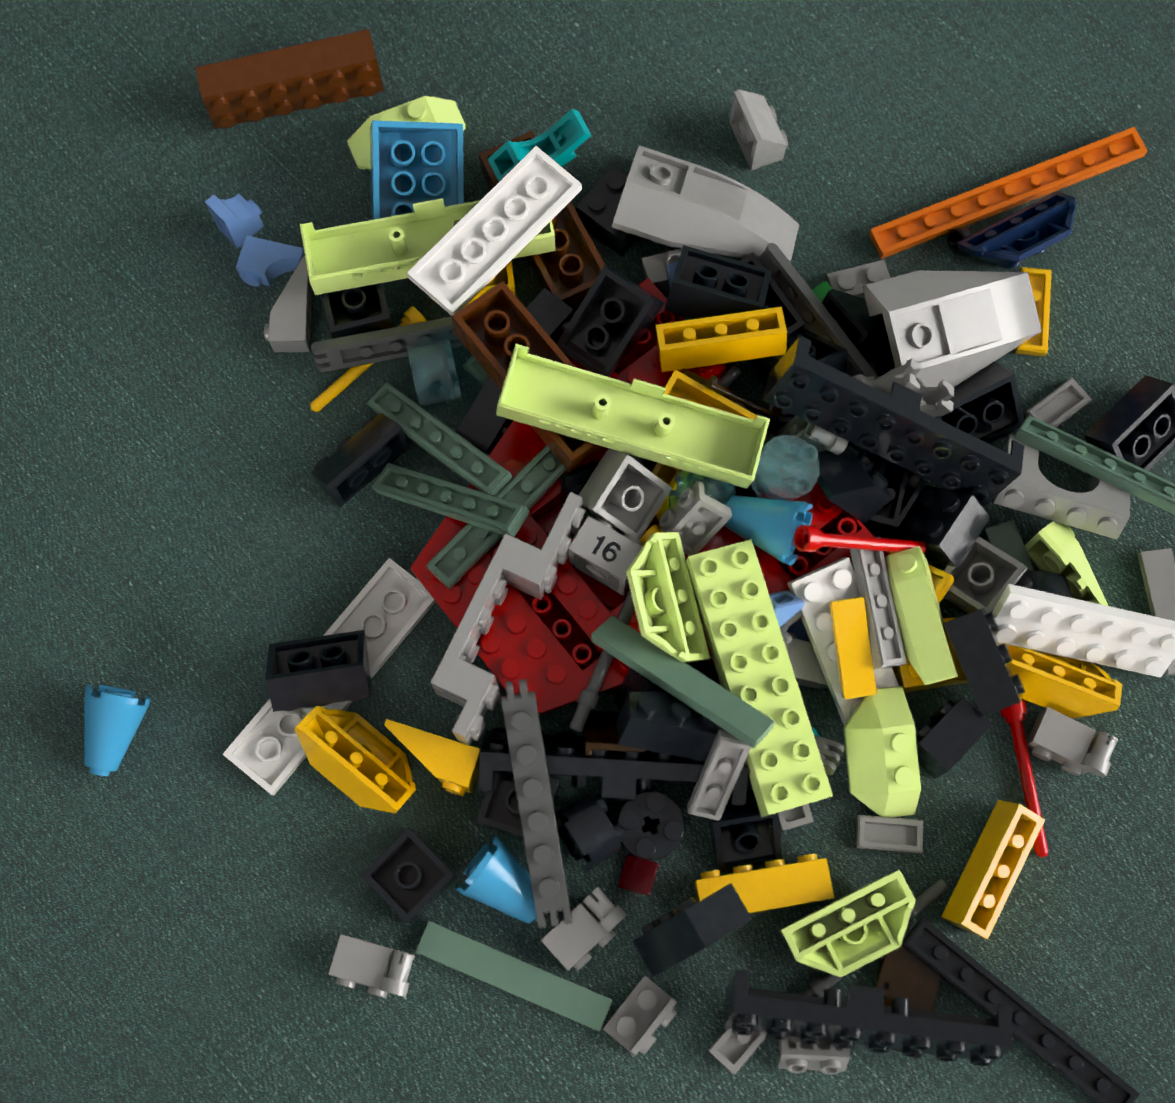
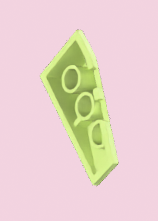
(1059, 552)
(920, 616)

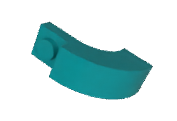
(556, 142)

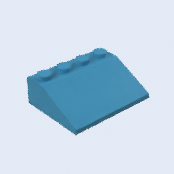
(414, 165)

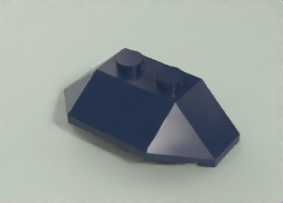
(1024, 232)

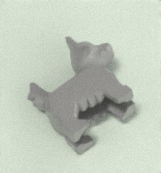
(933, 398)

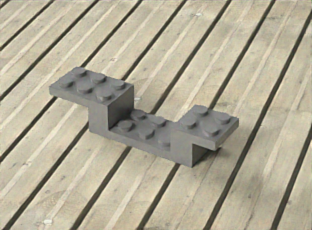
(524, 569)

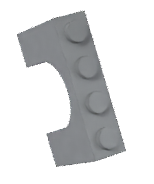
(1099, 510)

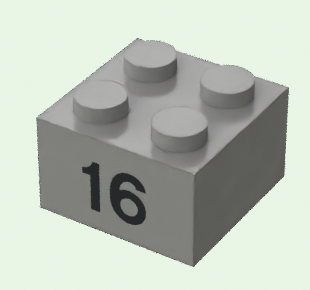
(604, 553)

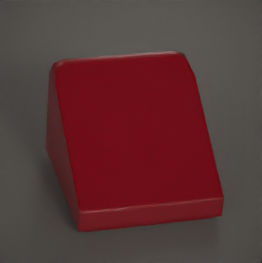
(638, 875)

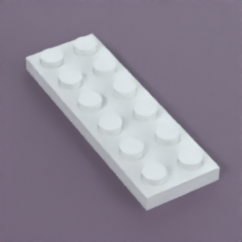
(494, 231)
(816, 590)
(1085, 630)

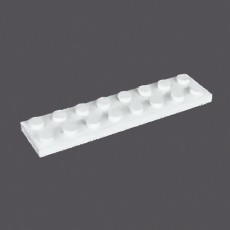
(387, 612)

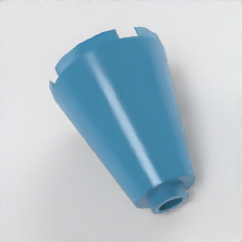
(769, 523)
(110, 725)
(499, 882)

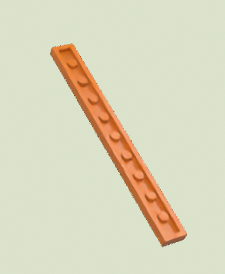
(1007, 192)

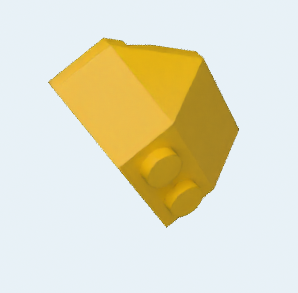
(1064, 683)
(356, 758)

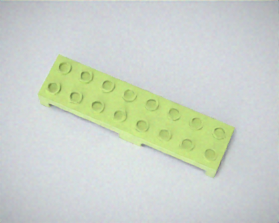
(388, 246)
(632, 418)
(757, 669)

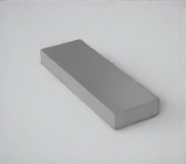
(718, 776)

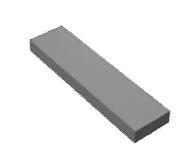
(1159, 583)
(880, 609)

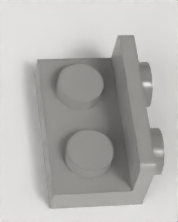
(854, 278)
(695, 518)
(640, 1017)
(799, 1056)

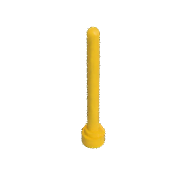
(411, 316)

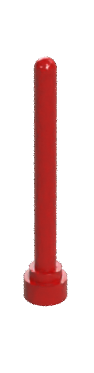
(810, 538)
(1015, 716)

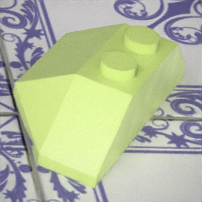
(418, 110)
(666, 598)
(883, 754)
(853, 927)

